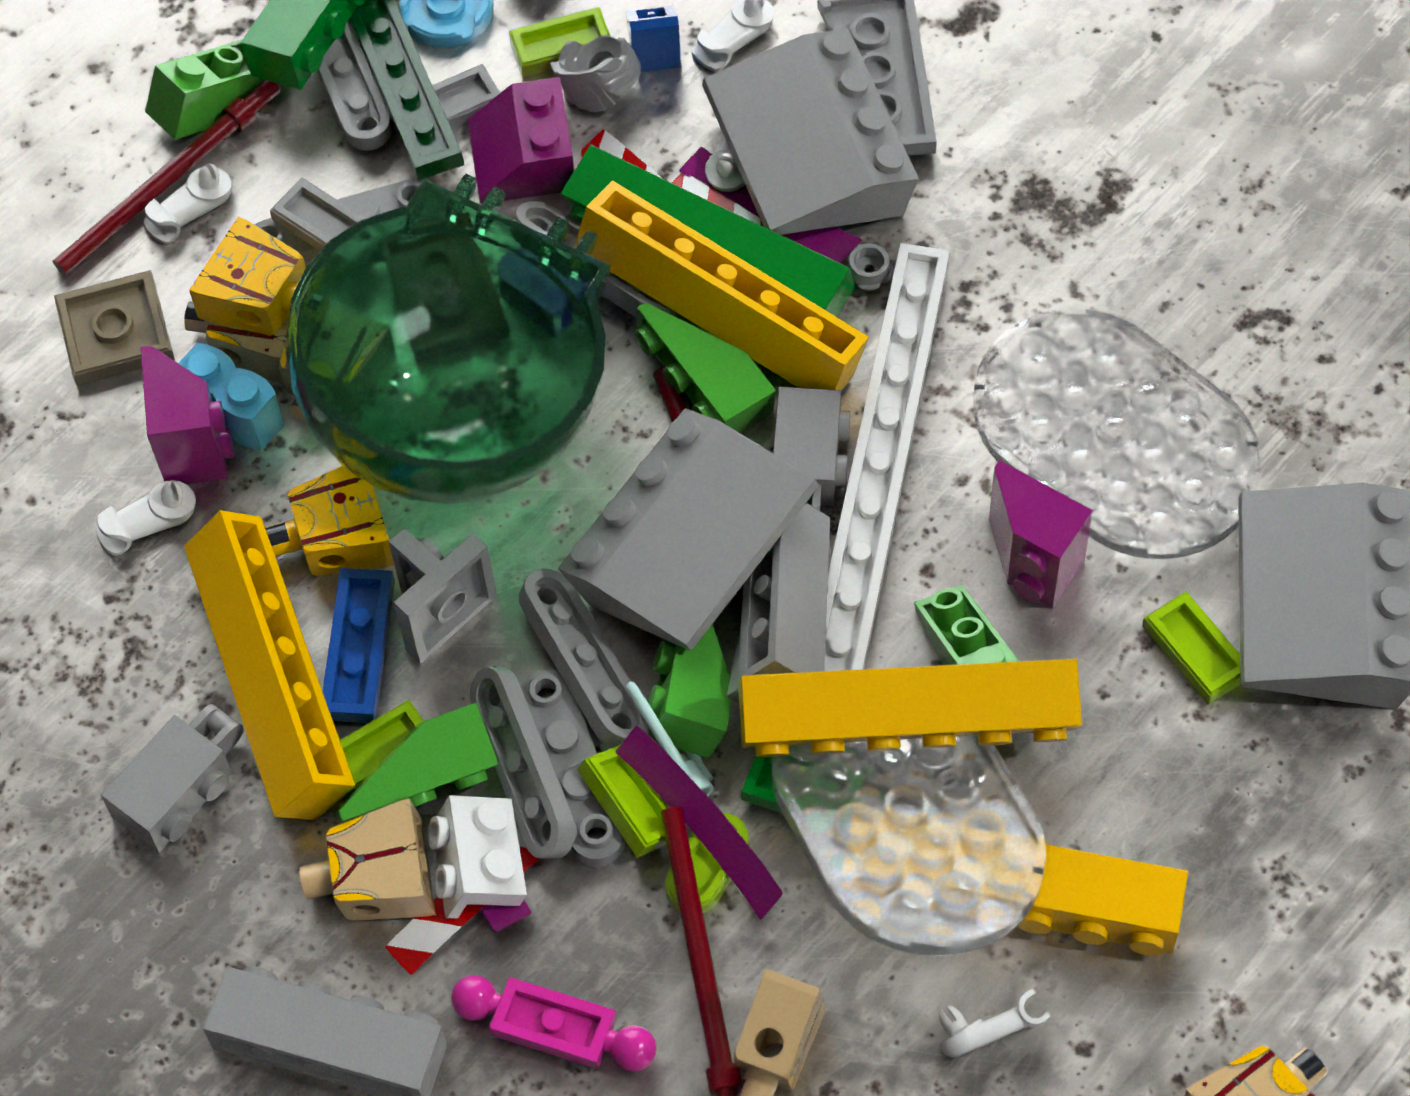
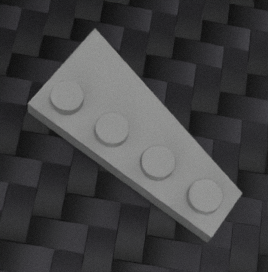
(893, 54)

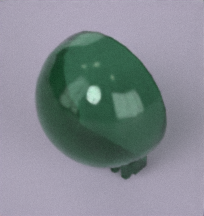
(448, 345)

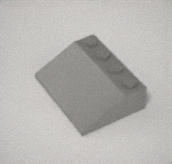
(812, 135)
(686, 529)
(1326, 592)

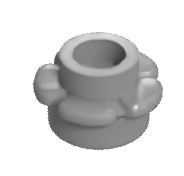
(873, 257)

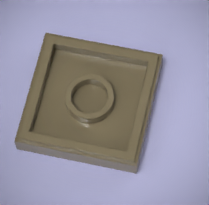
(109, 325)

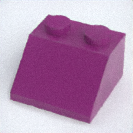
(522, 141)
(183, 422)
(1037, 534)

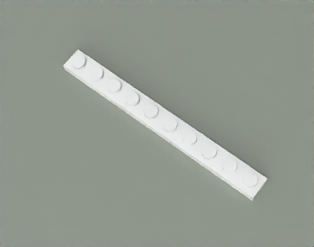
(882, 454)

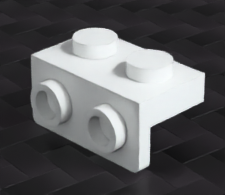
(476, 854)

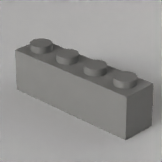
(788, 601)
(325, 1034)

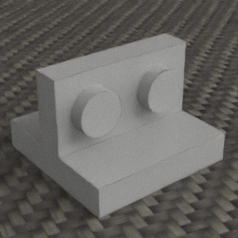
(438, 590)

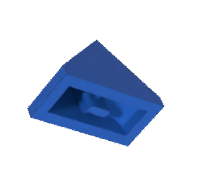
(655, 37)

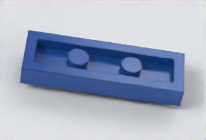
(358, 644)

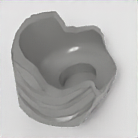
(597, 72)

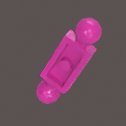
(553, 1023)

